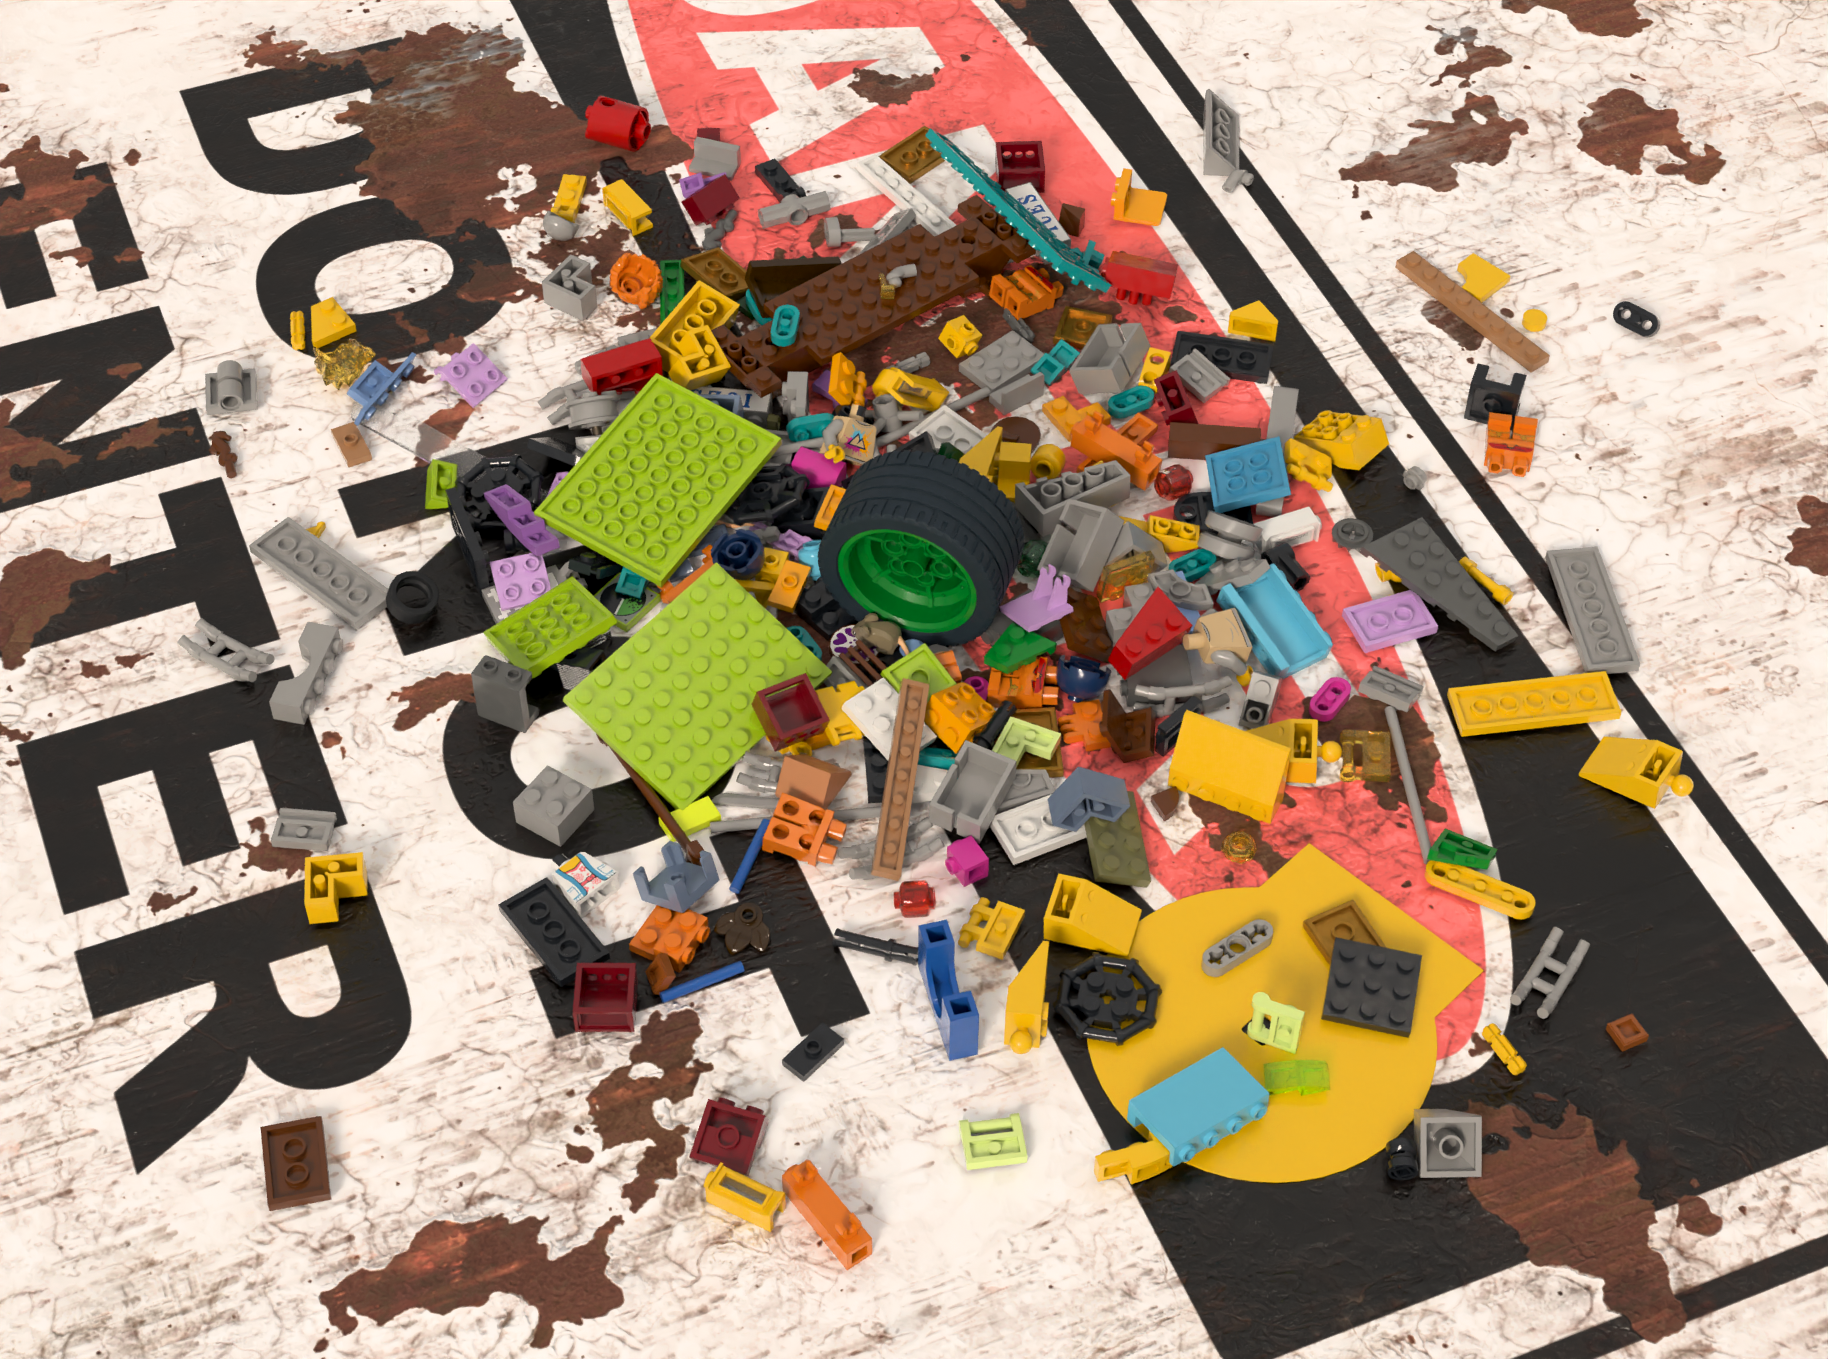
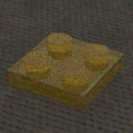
(1122, 574)

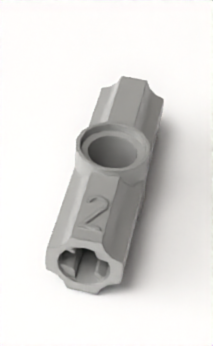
(794, 209)

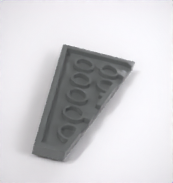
(1437, 577)

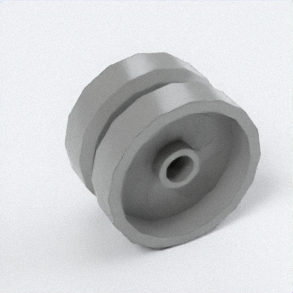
(1229, 537)

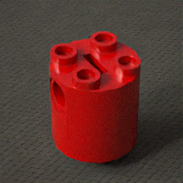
(617, 123)

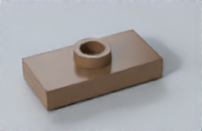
(351, 444)

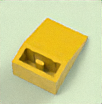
(1345, 438)
(1090, 917)

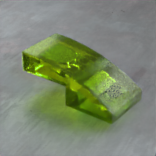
(1299, 1075)

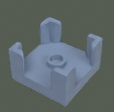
(680, 882)

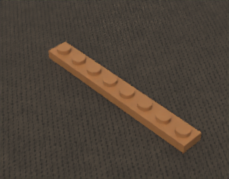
(1472, 311)
(900, 780)

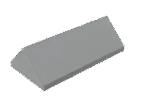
(1219, 137)

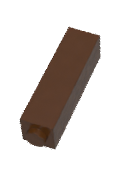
(1198, 440)

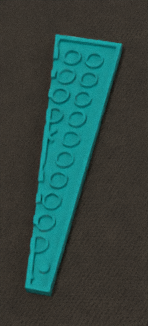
(1018, 216)

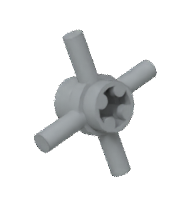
(889, 414)

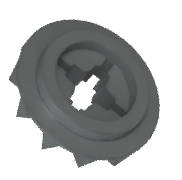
(1343, 529)

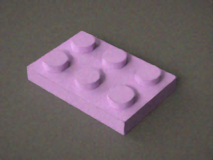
(1389, 621)

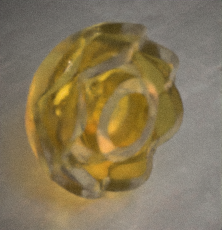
(1239, 854)

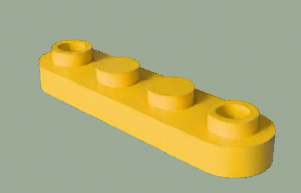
(1480, 889)

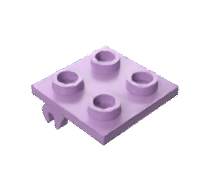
(472, 375)
(519, 580)
(1042, 604)

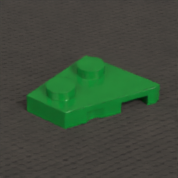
(1017, 648)
(1461, 850)

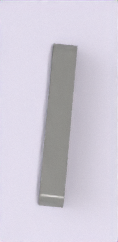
(1280, 424)

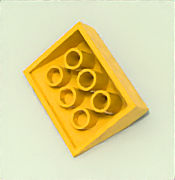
(1229, 767)

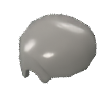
(558, 227)

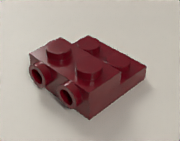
(729, 1135)

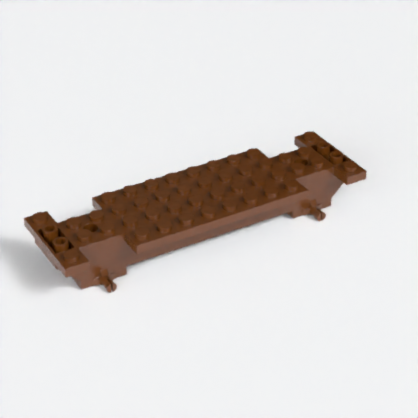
(846, 306)

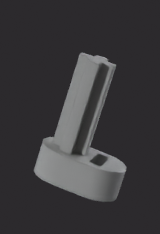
(835, 235)

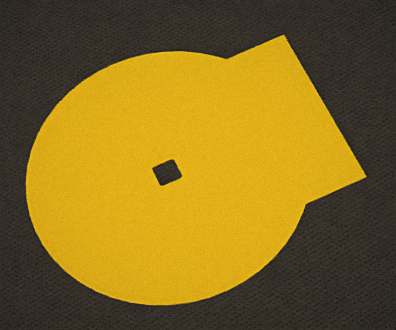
(1371, 1073)

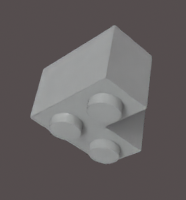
(571, 288)
(1135, 541)
(1119, 619)

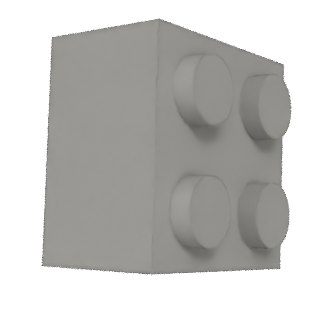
(553, 805)

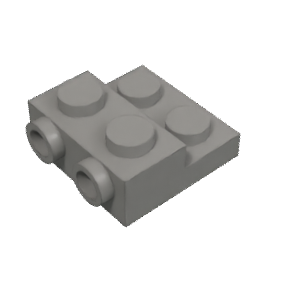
(797, 395)

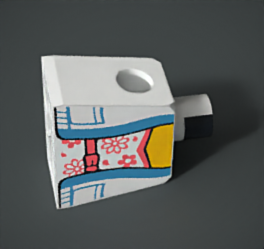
(584, 881)

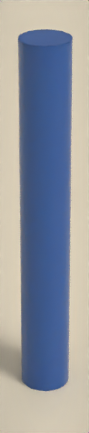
(749, 858)
(701, 982)

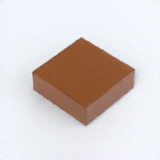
(660, 973)
(1627, 1032)

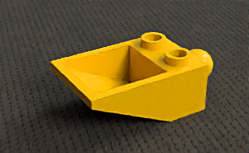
(982, 454)
(1302, 739)
(1637, 769)
(1025, 1007)

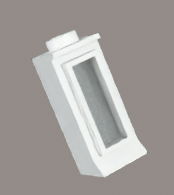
(1293, 528)

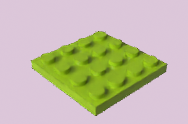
(550, 627)

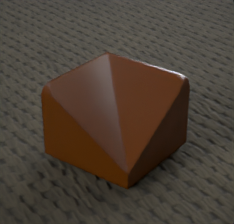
(1072, 219)

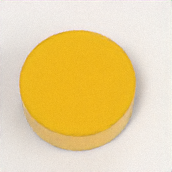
(1534, 320)

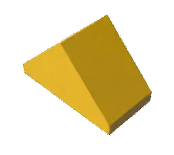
(1253, 321)

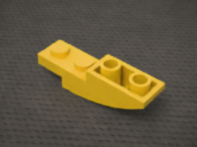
(1173, 534)
(1138, 1161)

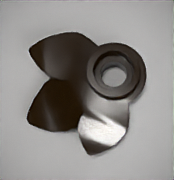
(743, 932)

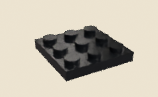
(1371, 987)

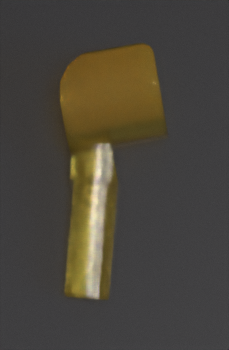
(887, 290)

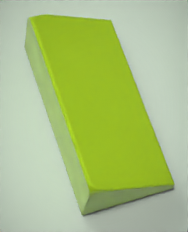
(440, 477)

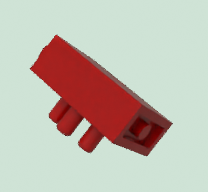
(1139, 276)

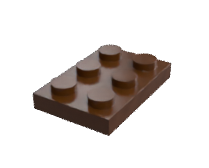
(1085, 627)
(295, 1163)

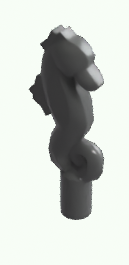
(713, 236)

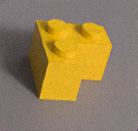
(701, 360)
(1013, 466)
(330, 879)

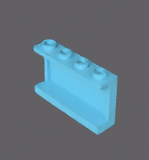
(1277, 623)
(1200, 1105)

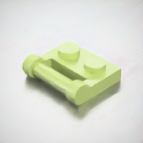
(1284, 1026)
(996, 1148)

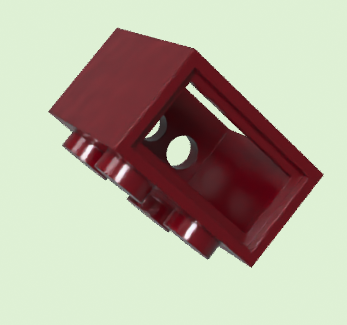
(1021, 168)
(790, 714)
(604, 1000)

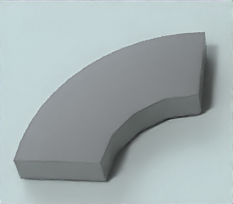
(1181, 592)

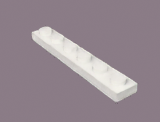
(904, 194)

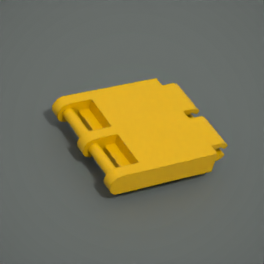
(840, 725)

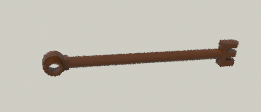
(690, 848)

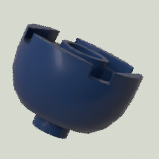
(739, 554)
(1081, 678)

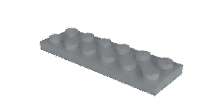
(321, 572)
(1592, 610)

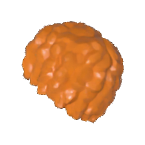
(636, 279)

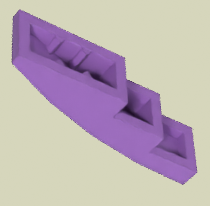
(520, 519)

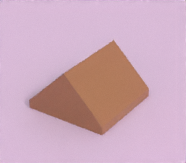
(811, 779)

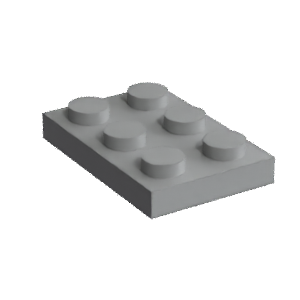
(1001, 362)

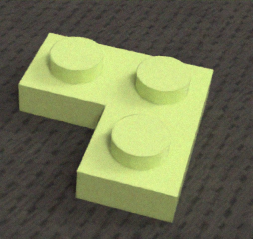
(1023, 737)

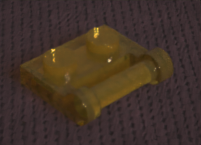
(1374, 756)

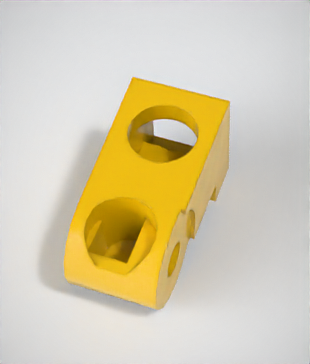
(1153, 369)

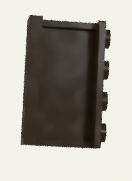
(774, 277)

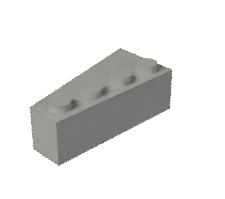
(1045, 500)

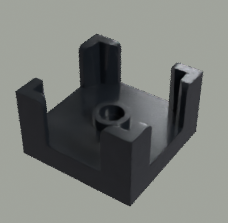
(1493, 396)

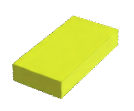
(694, 817)

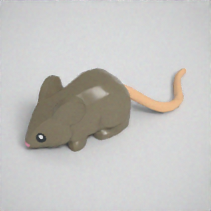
(881, 634)

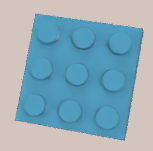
(1248, 475)

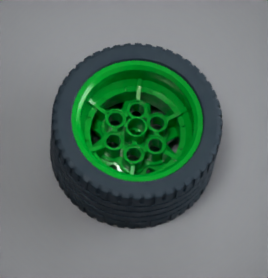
(922, 547)

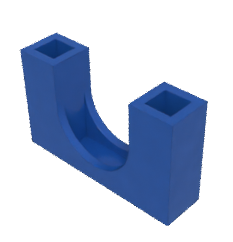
(953, 1011)

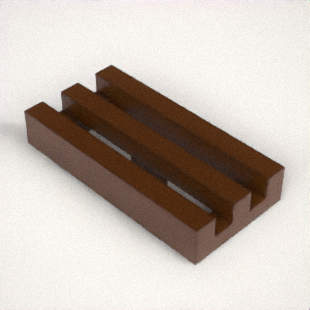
(854, 652)

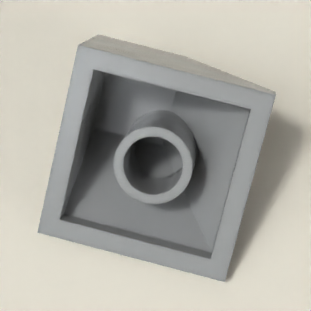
(1448, 1143)

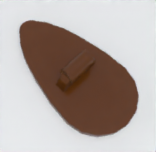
(1019, 430)

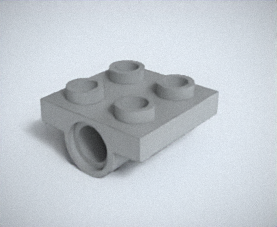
(231, 389)

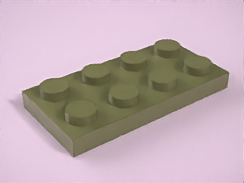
(1118, 848)

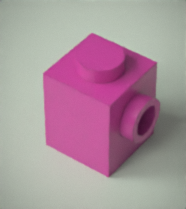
(967, 861)

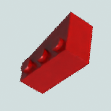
(622, 368)
(1150, 635)

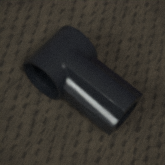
(1284, 559)

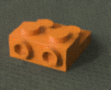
(671, 934)

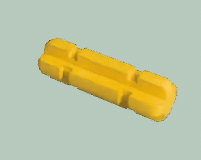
(297, 330)
(1504, 1049)

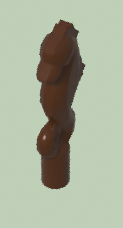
(221, 447)

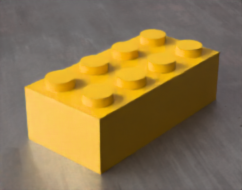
(698, 308)

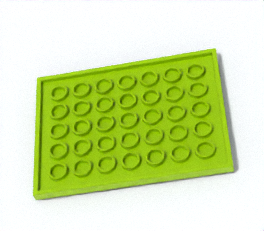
(658, 479)
(686, 684)

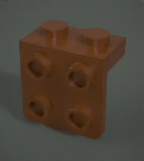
(1128, 733)

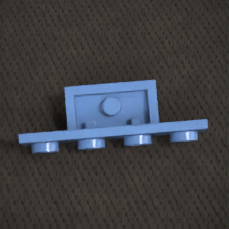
(375, 384)

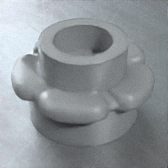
(1414, 478)

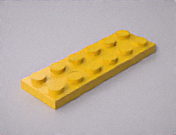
(1533, 703)

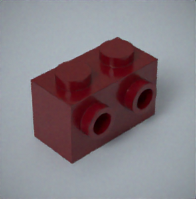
(710, 200)
(1174, 399)

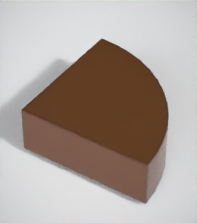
(1166, 802)

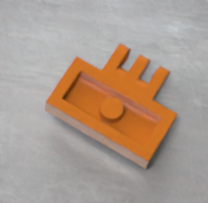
(1084, 726)

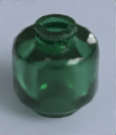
(1031, 558)

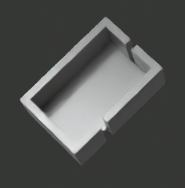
(1109, 359)
(1087, 551)
(976, 794)

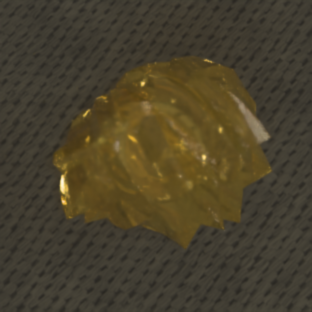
(343, 364)

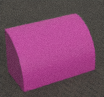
(819, 469)

